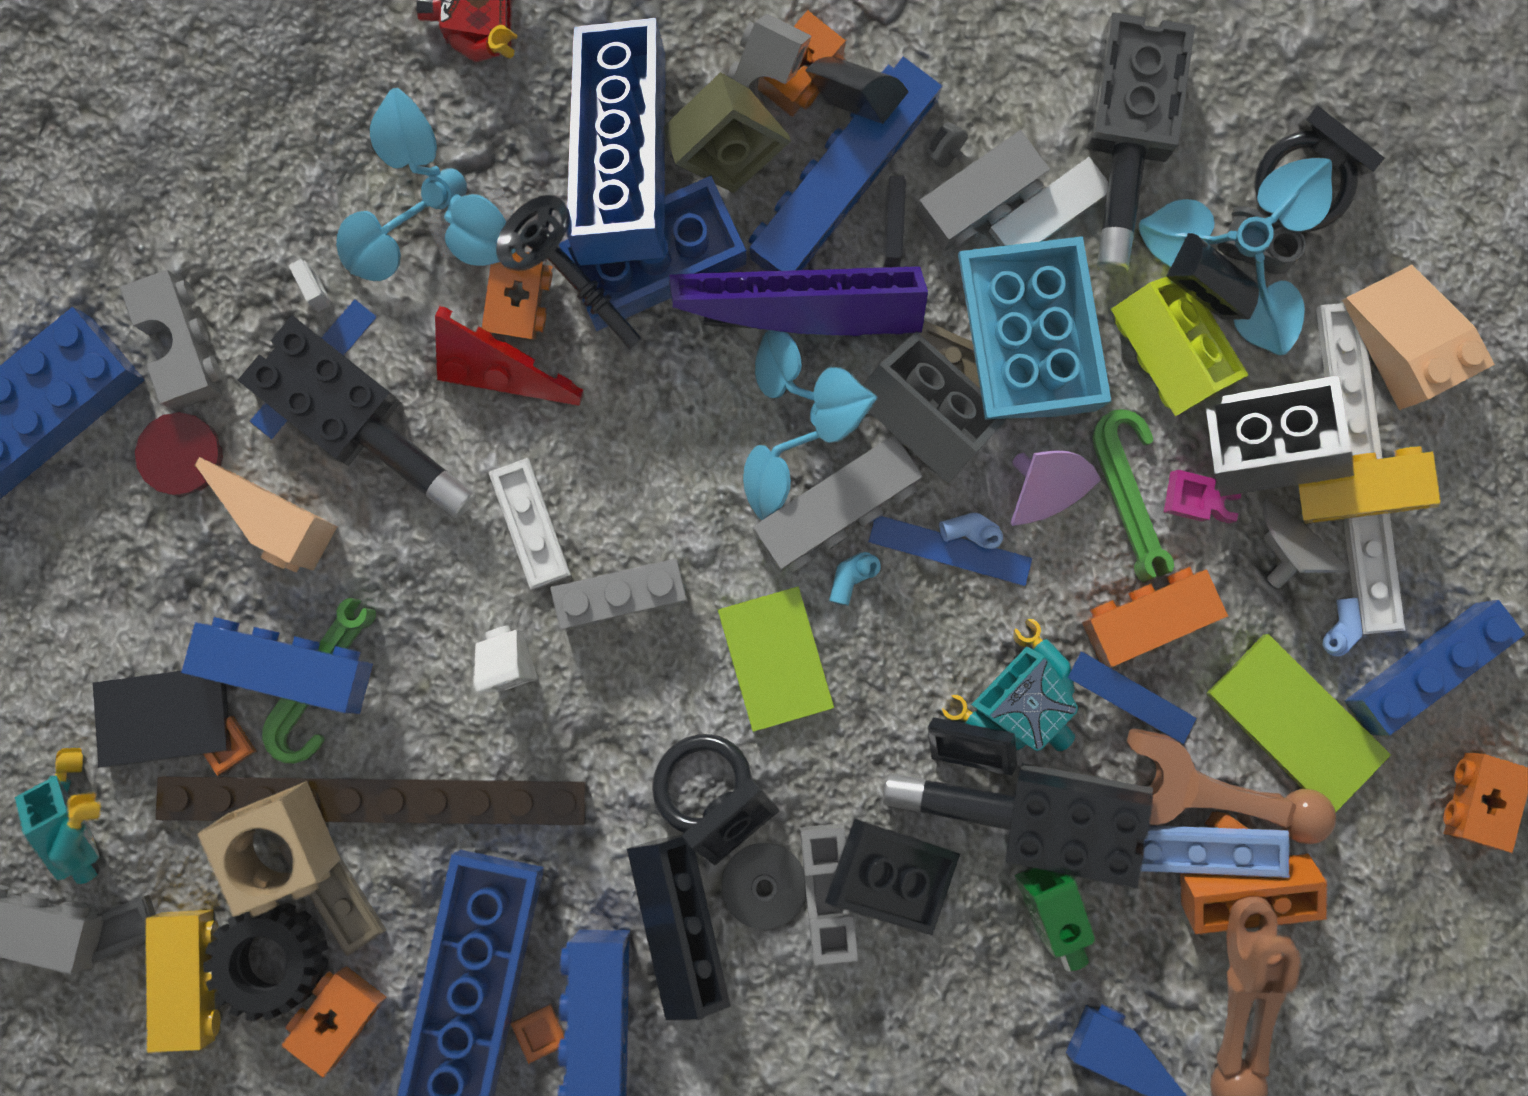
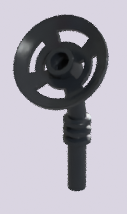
(546, 245)

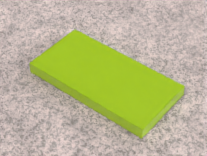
(1298, 722)

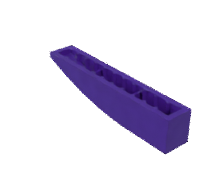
(809, 300)

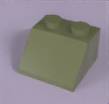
(725, 134)

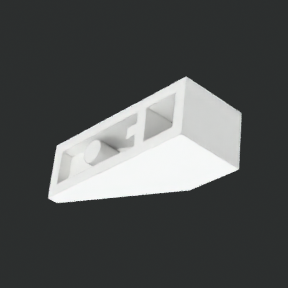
(502, 661)

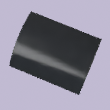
(857, 88)
(1213, 280)

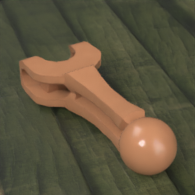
(1179, 786)
(1258, 974)

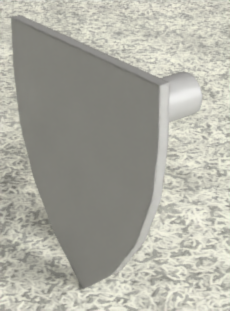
(1296, 547)

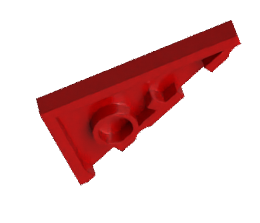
(490, 364)

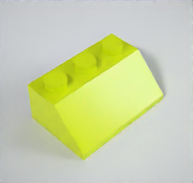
(1178, 344)

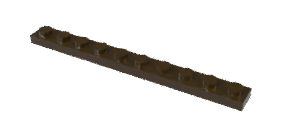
(383, 799)

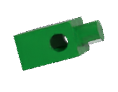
(1057, 915)

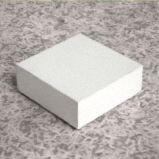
(310, 285)

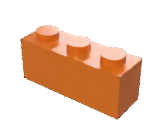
(1154, 616)
(1295, 899)

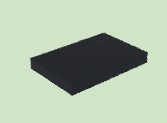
(159, 718)
(892, 877)

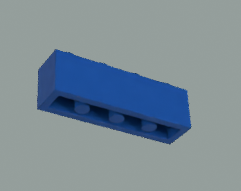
(277, 667)
(1434, 667)

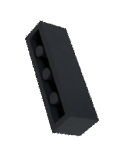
(678, 929)

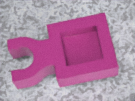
(1196, 498)

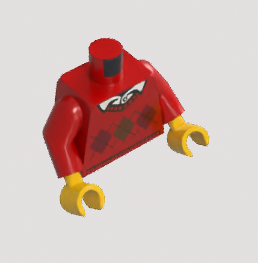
(472, 26)

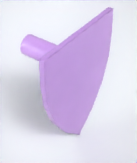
(1051, 484)

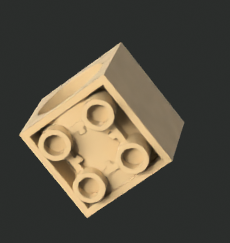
(239, 871)

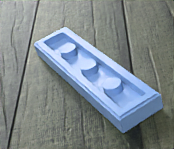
(1217, 851)

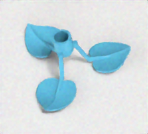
(403, 138)
(1295, 195)
(835, 414)

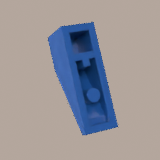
(1117, 1052)

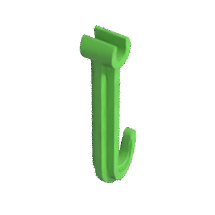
(1126, 492)
(288, 712)

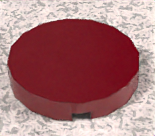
(170, 450)

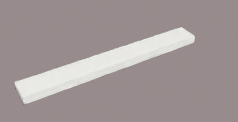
(1368, 537)

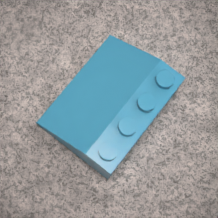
(1034, 329)

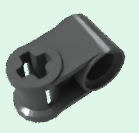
(1273, 263)

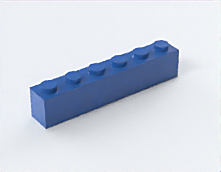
(841, 176)

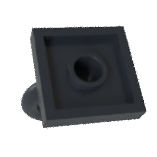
(1330, 141)
(728, 817)

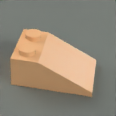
(1416, 337)
(280, 528)

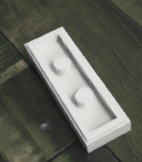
(1053, 206)
(530, 524)

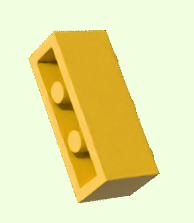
(1376, 488)
(178, 1000)

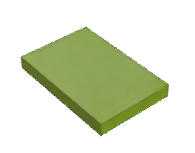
(775, 658)

